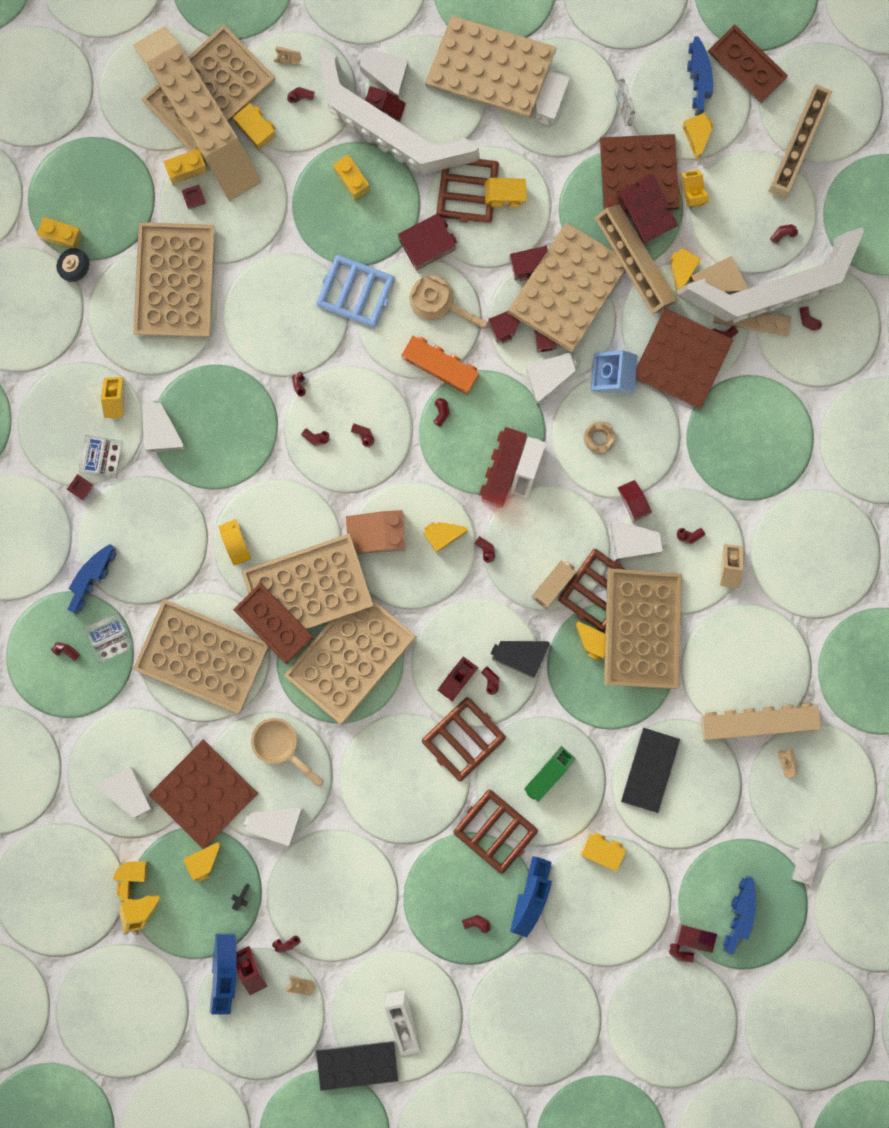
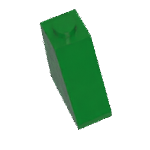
(549, 774)

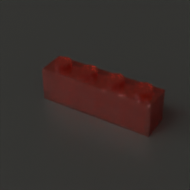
(503, 467)

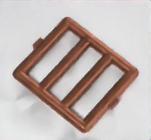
(443, 194)
(574, 584)
(454, 715)
(517, 819)

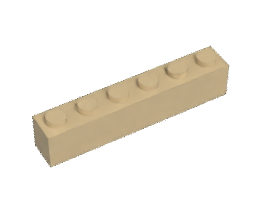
(800, 141)
(635, 259)
(760, 723)

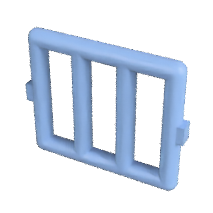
(355, 315)

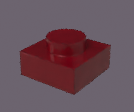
(193, 196)
(80, 487)

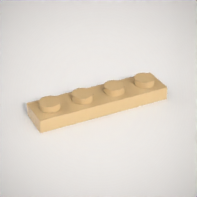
(765, 322)

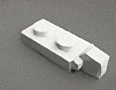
(807, 858)

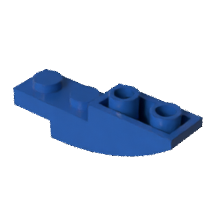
(701, 72)
(92, 570)
(535, 895)
(745, 907)
(223, 974)

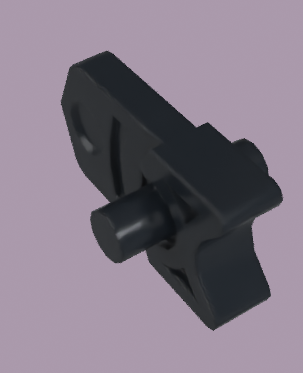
(239, 900)

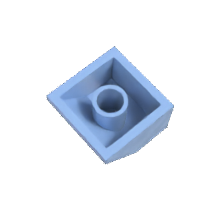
(614, 372)

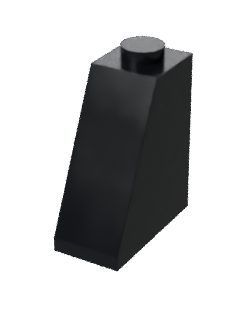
(521, 655)

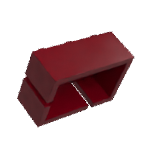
(647, 208)

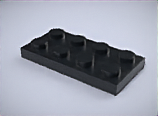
(650, 770)
(357, 1065)

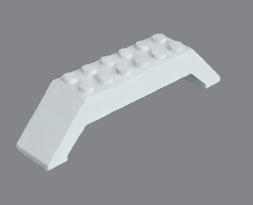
(386, 131)
(775, 293)

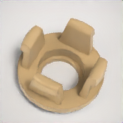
(603, 427)

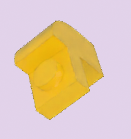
(694, 188)
(234, 542)
(130, 872)

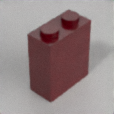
(427, 241)

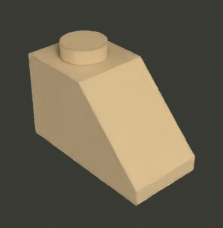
(731, 566)

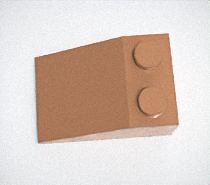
(377, 531)

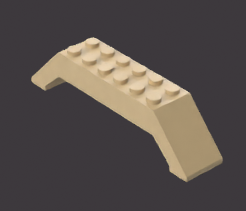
(198, 112)

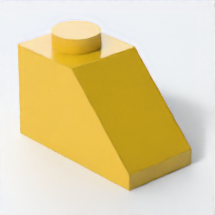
(697, 132)
(682, 267)
(113, 397)
(443, 534)
(592, 640)
(202, 862)

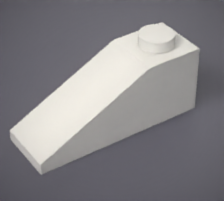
(402, 1022)

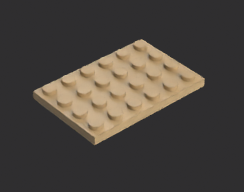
(491, 66)
(228, 73)
(174, 280)
(568, 287)
(316, 582)
(643, 629)
(201, 656)
(350, 660)

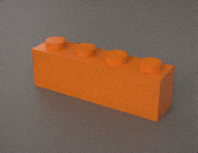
(440, 365)

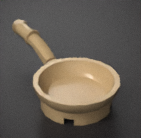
(434, 298)
(275, 743)

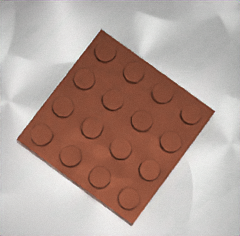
(634, 157)
(683, 358)
(203, 794)

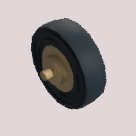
(72, 265)

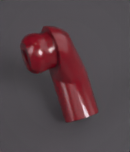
(808, 321)
(443, 409)
(365, 434)
(690, 537)
(488, 549)
(492, 682)

